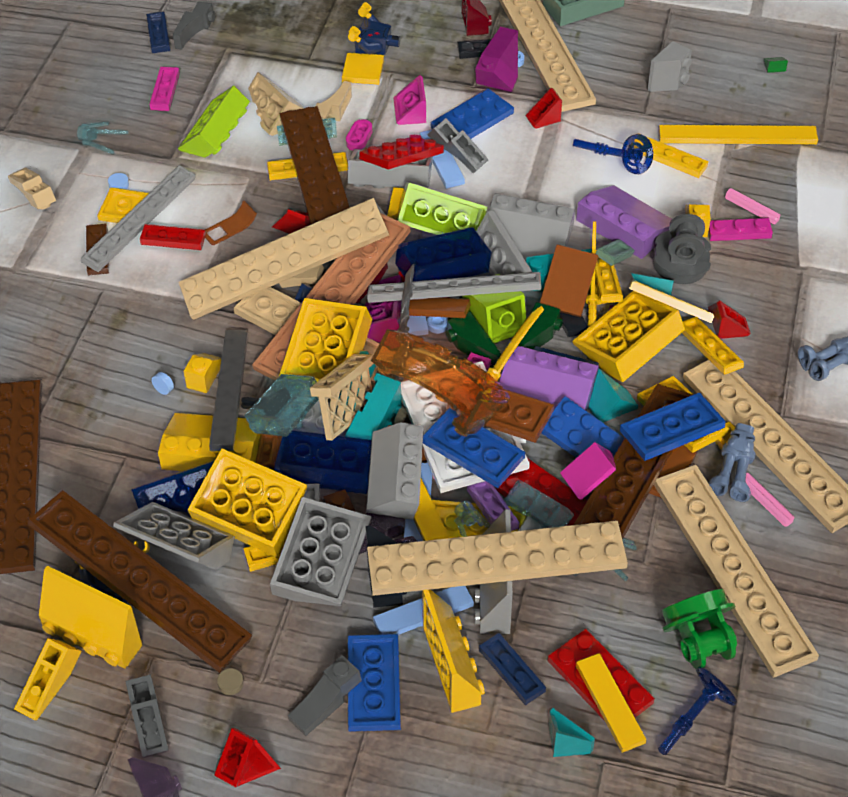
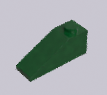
(543, 327)
(470, 337)

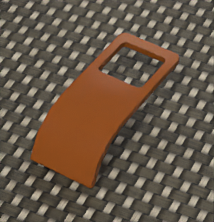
(233, 224)

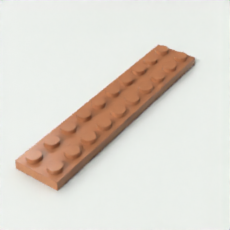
(341, 283)

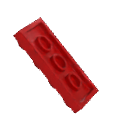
(401, 152)
(548, 485)
(585, 646)

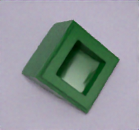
(775, 64)

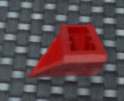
(546, 110)
(292, 221)
(728, 322)
(243, 760)

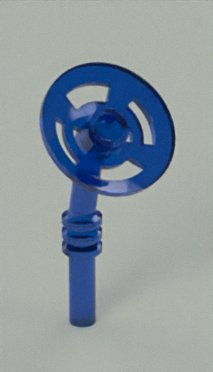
(630, 154)
(712, 690)

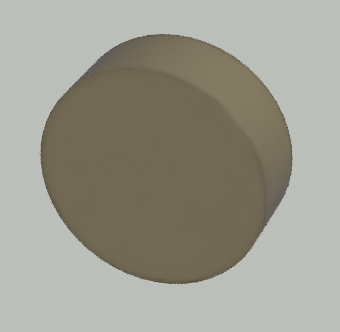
(402, 416)
(230, 681)

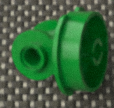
(695, 609)

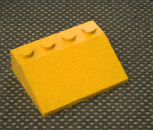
(630, 334)
(325, 337)
(188, 439)
(248, 502)
(88, 618)
(450, 653)

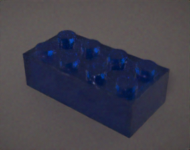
(445, 256)
(331, 463)

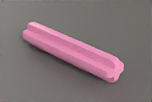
(752, 206)
(769, 501)

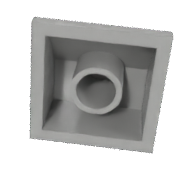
(670, 68)

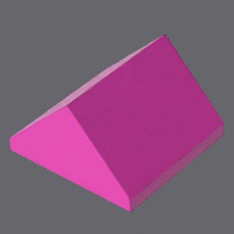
(411, 103)
(589, 470)

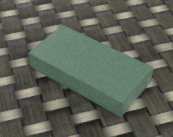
(615, 252)

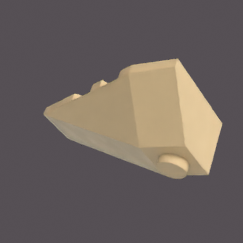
(270, 102)

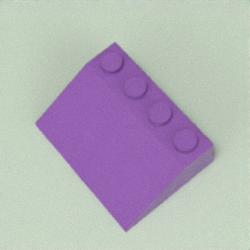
(623, 218)
(549, 377)

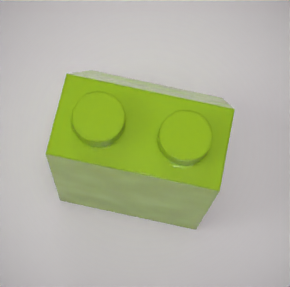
(499, 313)

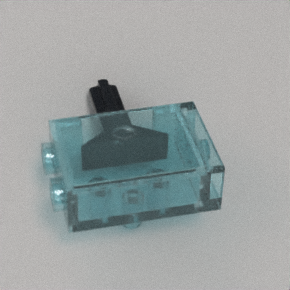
(281, 406)

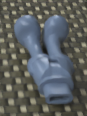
(815, 361)
(740, 449)

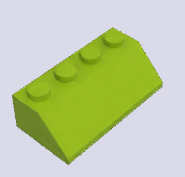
(215, 123)
(437, 211)

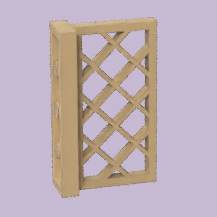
(338, 380)

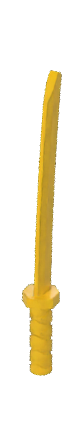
(592, 299)
(495, 371)

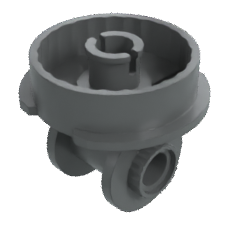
(683, 251)

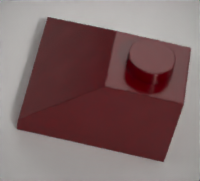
(475, 17)

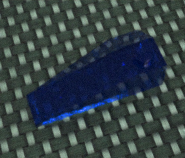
(173, 491)

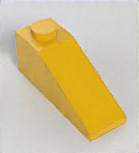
(47, 677)

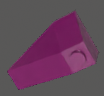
(499, 61)
(384, 314)

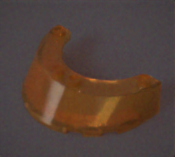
(454, 381)

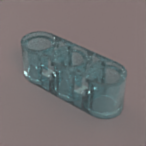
(538, 506)

